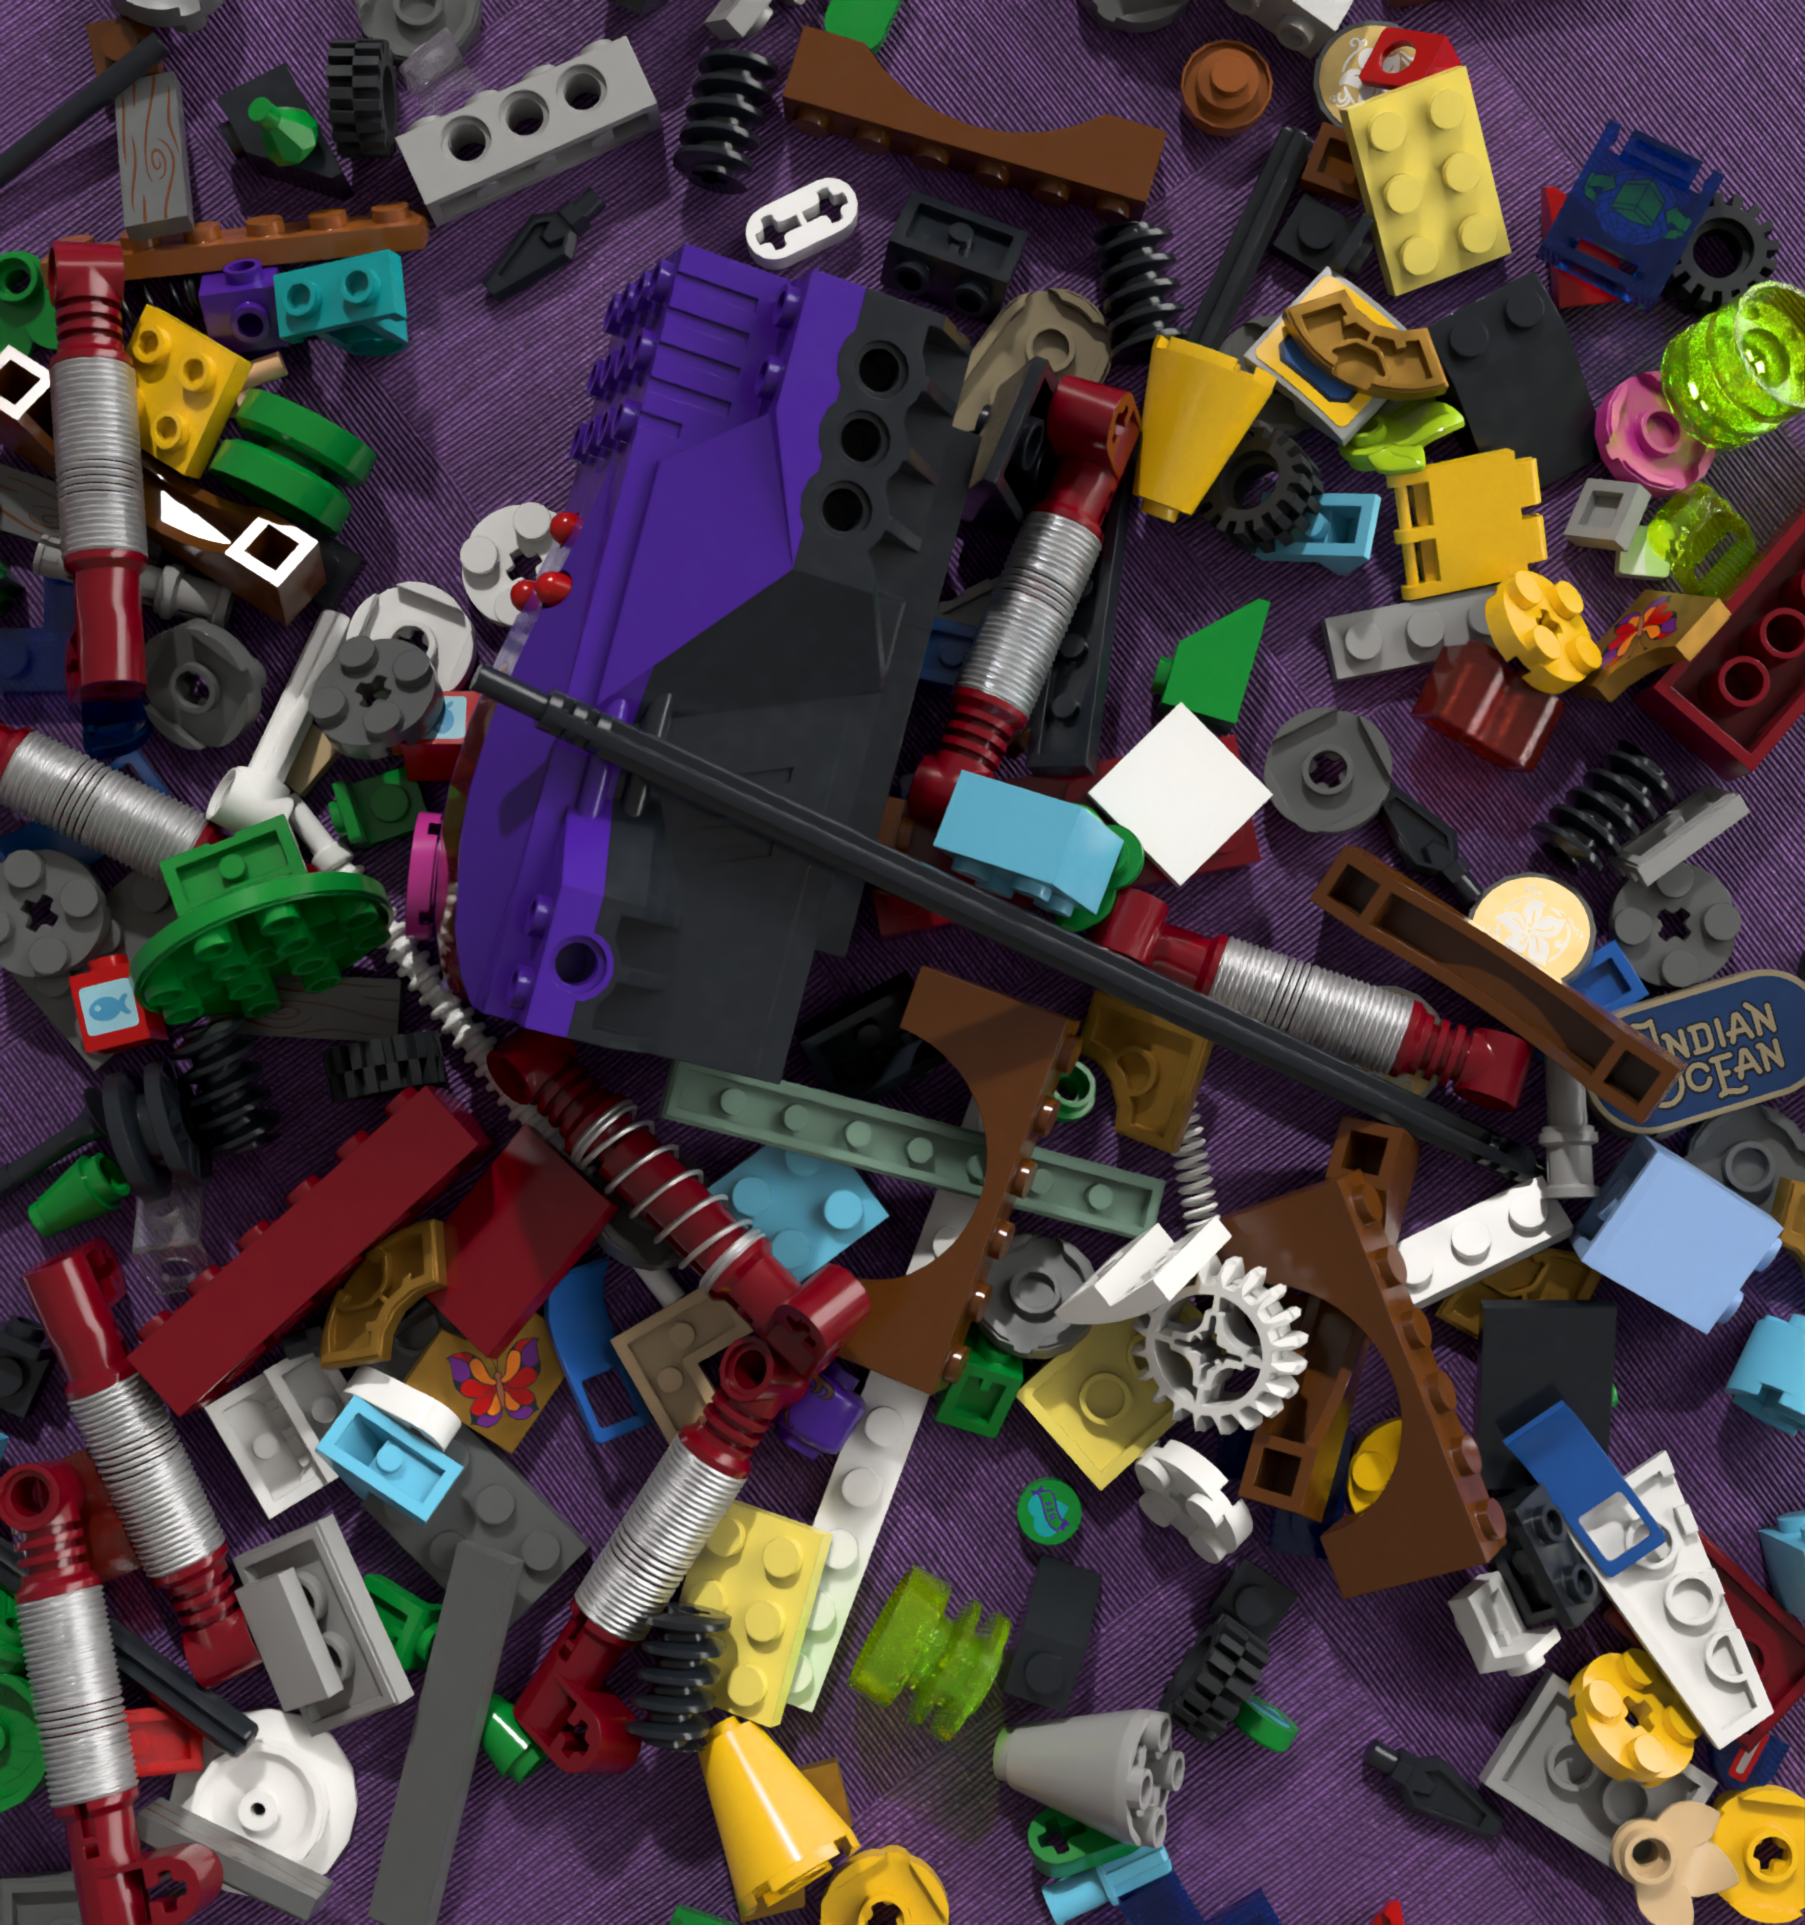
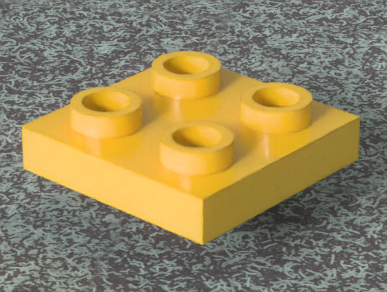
(182, 389)

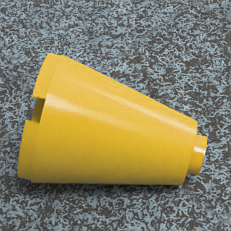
(1191, 423)
(768, 1815)

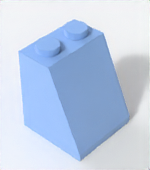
(1675, 1235)

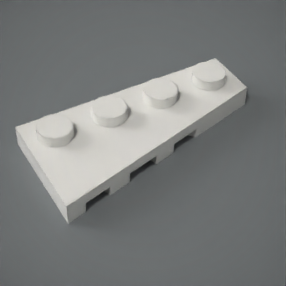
(1677, 1604)

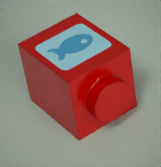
(438, 751)
(108, 1010)

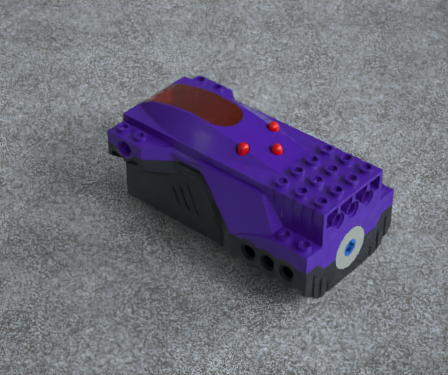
(748, 583)

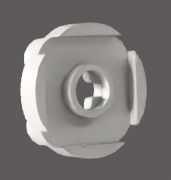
(490, 555)
(424, 609)
(1187, 1493)

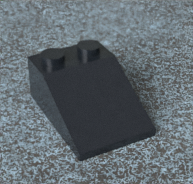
(1517, 380)
(1014, 452)

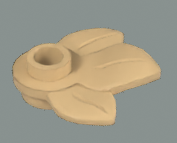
(1679, 1864)

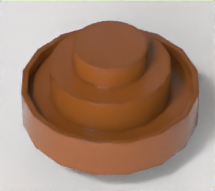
(1225, 88)

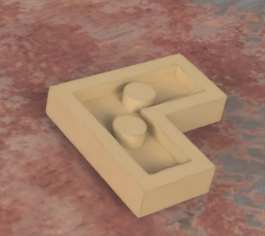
(667, 1352)

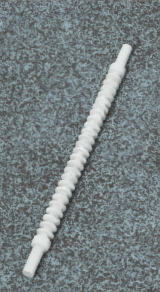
(337, 857)

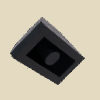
(317, 172)
(1051, 1633)

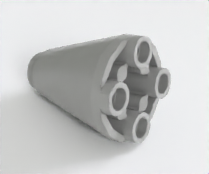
(1097, 1770)

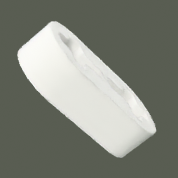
(795, 211)
(404, 1405)

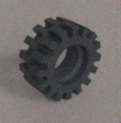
(362, 98)
(1751, 250)
(1283, 508)
(384, 1066)
(1214, 1678)

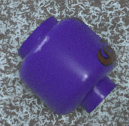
(824, 1415)

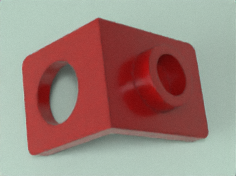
(1432, 56)

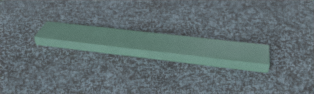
(903, 1146)

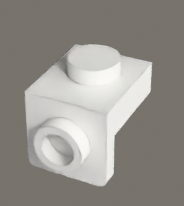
(1495, 1629)

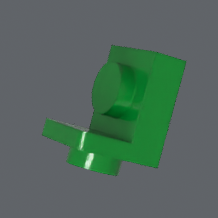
(377, 808)
(984, 1390)
(407, 1620)

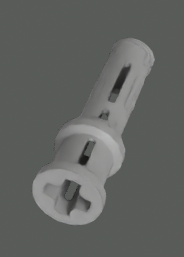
(166, 590)
(1567, 1138)

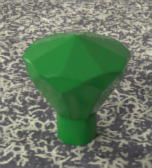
(285, 131)

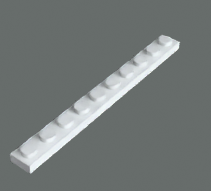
(870, 1468)

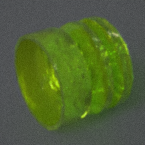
(1739, 367)
(930, 1654)

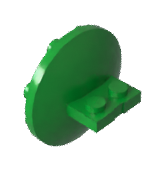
(250, 918)

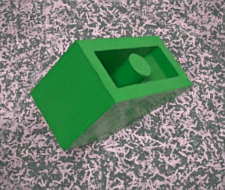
(1212, 668)

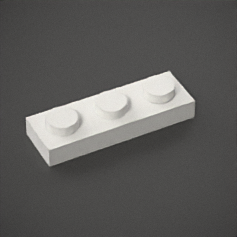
(1481, 1241)

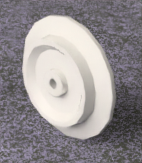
(297, 1779)

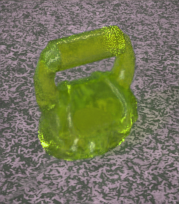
(1690, 528)

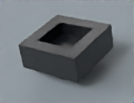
(341, 569)
(1252, 1598)

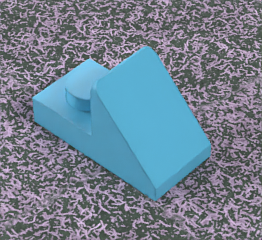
(1337, 536)
(388, 1461)

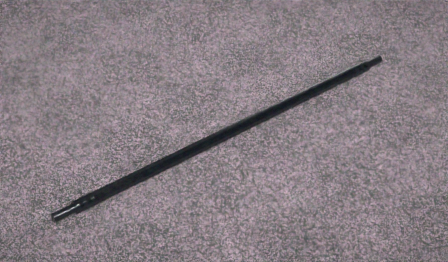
(1002, 922)

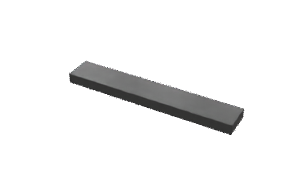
(446, 1735)

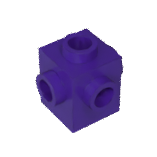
(242, 307)

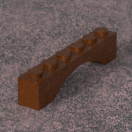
(1092, 165)
(229, 542)
(1515, 990)
(1300, 1447)

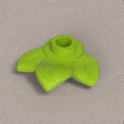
(1396, 436)

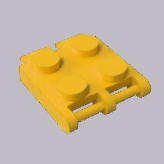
(1468, 522)

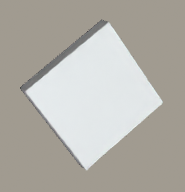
(1179, 794)

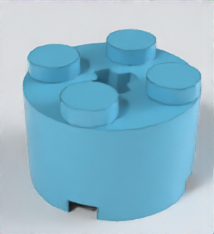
(1772, 1374)

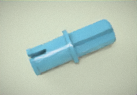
(1105, 1883)

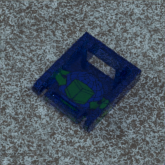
(1634, 209)

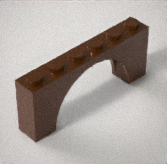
(1012, 1065)
(1435, 1504)

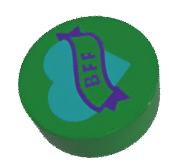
(1048, 1511)
(1266, 1724)

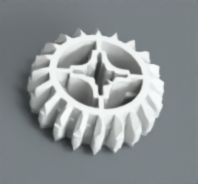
(1203, 1388)

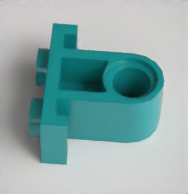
(347, 303)

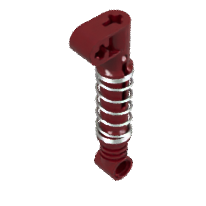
(798, 1321)

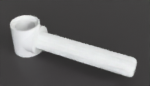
(258, 791)

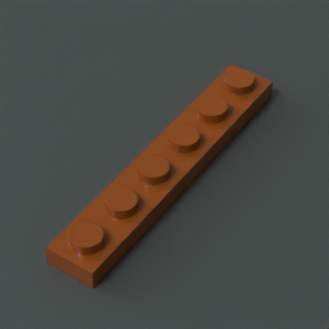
(268, 239)

